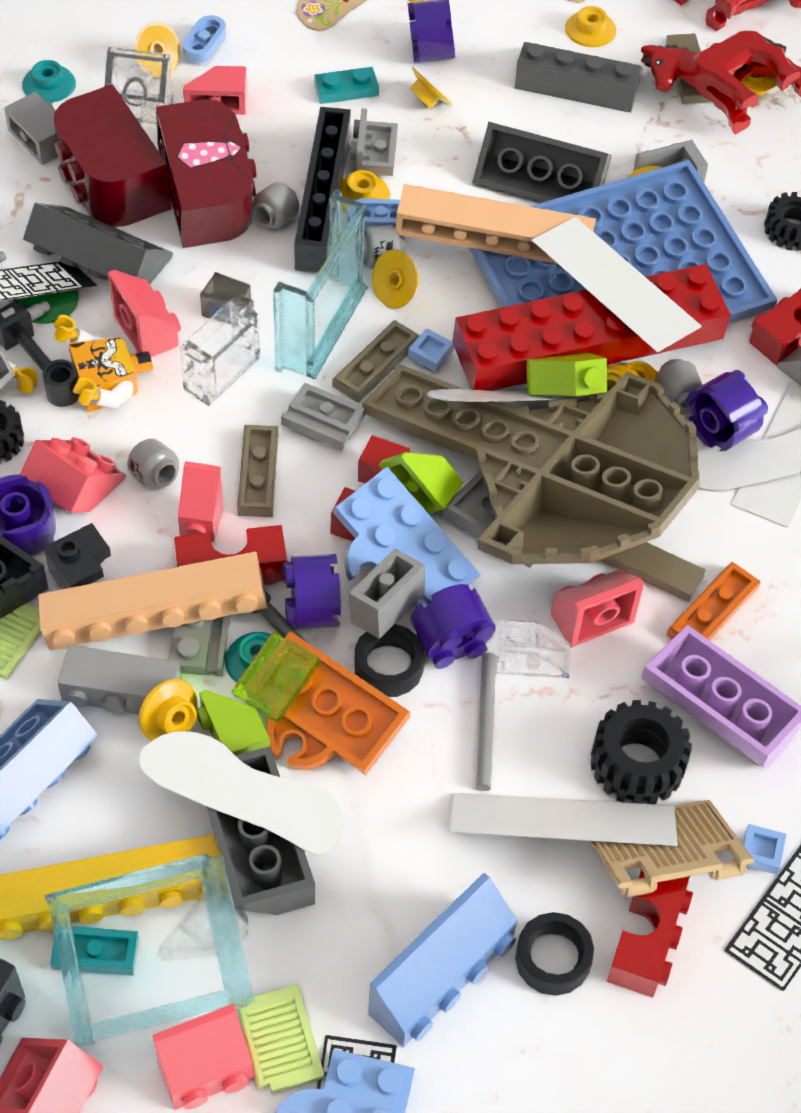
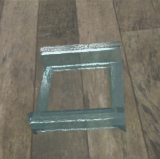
(296, 307)
(223, 926)

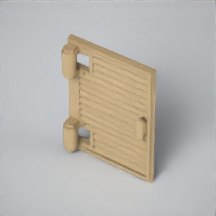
(699, 836)

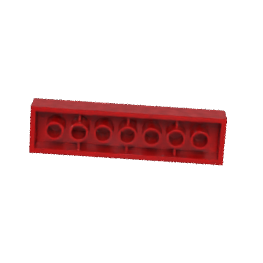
(500, 340)

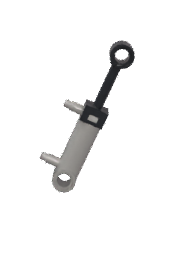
(17, 328)

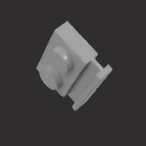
(323, 416)
(201, 646)

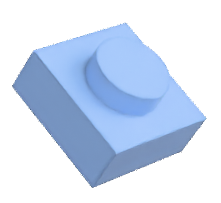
(430, 350)
(765, 847)

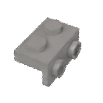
(375, 145)

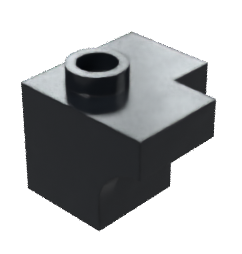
(77, 557)

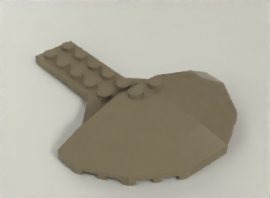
(565, 476)

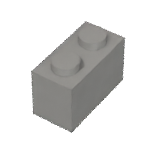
(33, 126)
(387, 593)

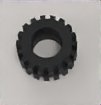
(647, 727)

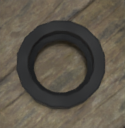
(390, 684)
(556, 924)

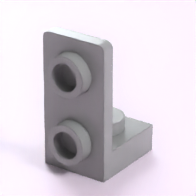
(673, 154)

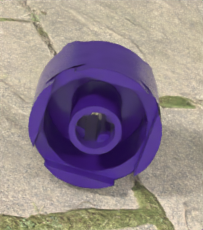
(431, 30)
(726, 410)
(26, 513)
(313, 591)
(453, 625)

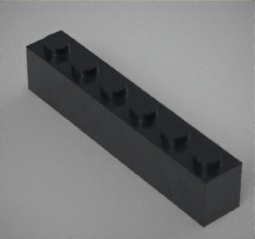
(323, 177)

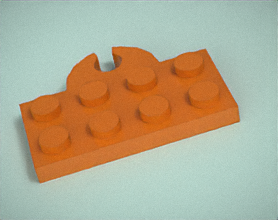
(336, 717)

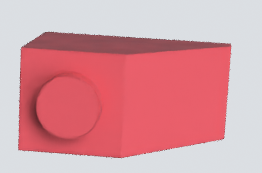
(220, 84)
(200, 499)

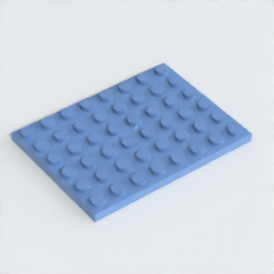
(658, 226)

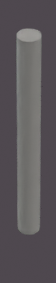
(486, 722)

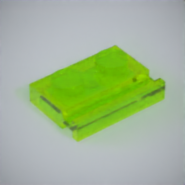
(276, 676)

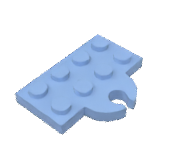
(388, 517)
(355, 1086)

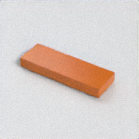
(717, 602)

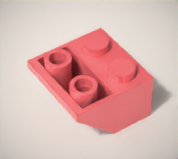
(72, 473)

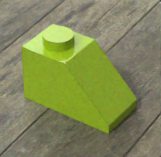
(567, 375)
(426, 477)

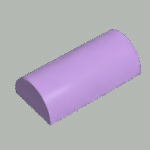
(725, 696)

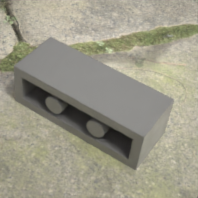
(111, 678)

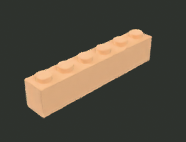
(477, 222)
(152, 601)

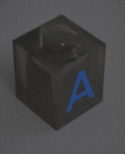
(220, 291)

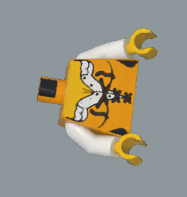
(102, 366)

